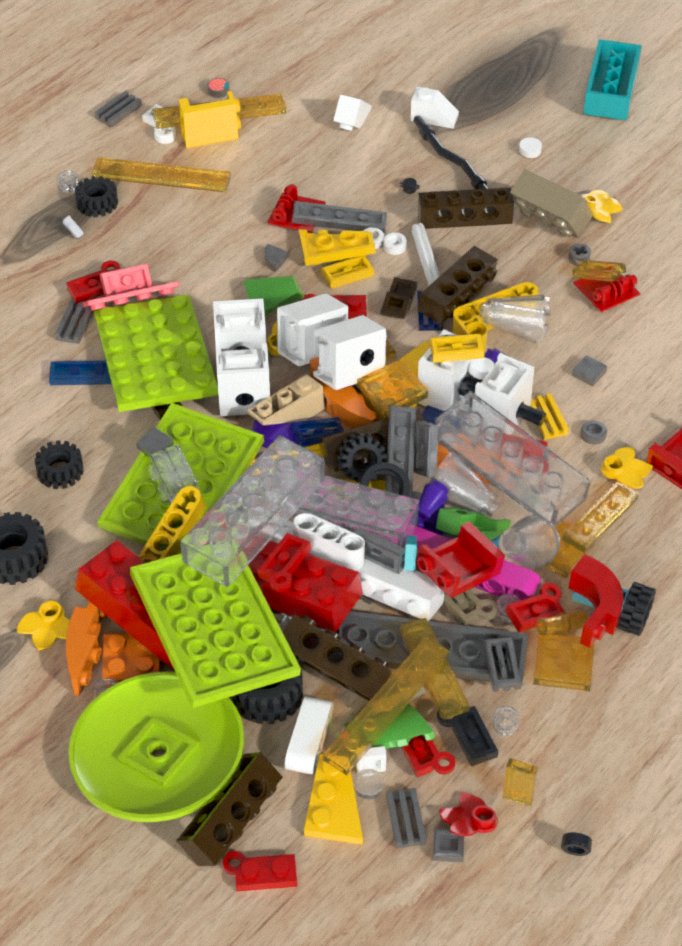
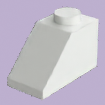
(433, 108)
(351, 112)

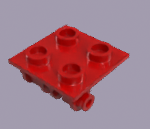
(283, 211)
(608, 294)

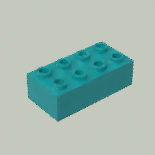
(612, 79)

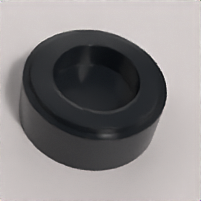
(576, 844)

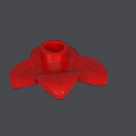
(470, 817)

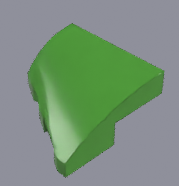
(274, 291)
(452, 518)
(403, 728)

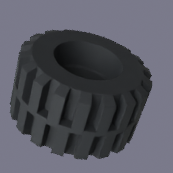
(31, 555)
(271, 703)

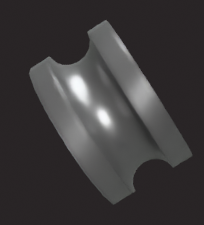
(579, 253)

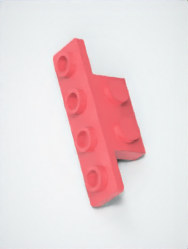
(128, 283)

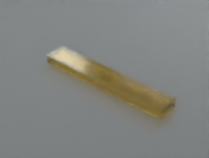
(249, 108)
(162, 174)
(385, 706)

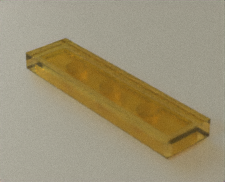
(600, 516)
(443, 683)

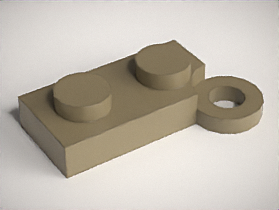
(468, 607)

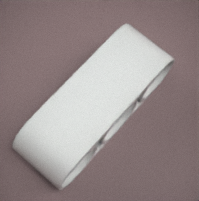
(330, 541)
(309, 735)

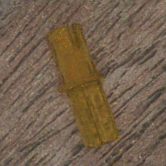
(561, 623)

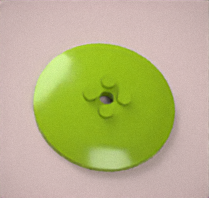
(146, 714)

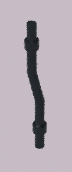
(428, 134)

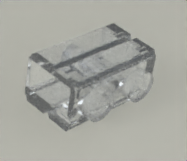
(172, 472)

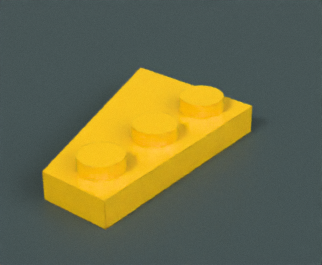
(333, 247)
(333, 806)

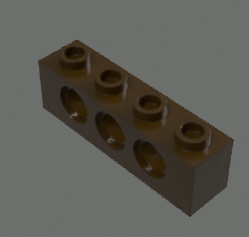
(465, 208)
(457, 285)
(330, 444)
(303, 628)
(199, 837)

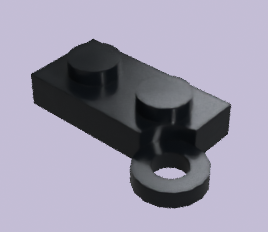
(471, 736)

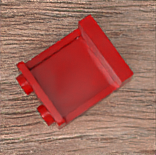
(668, 459)
(461, 561)

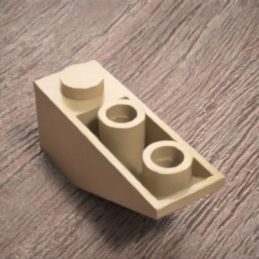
(291, 404)

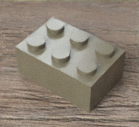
(551, 204)

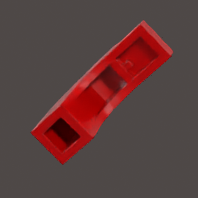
(604, 591)

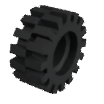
(96, 205)
(351, 447)
(62, 475)
(636, 608)

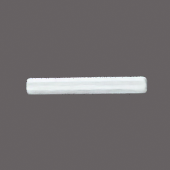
(425, 253)

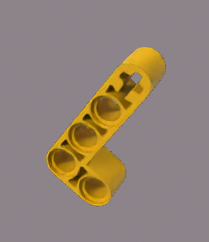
(467, 317)
(164, 533)

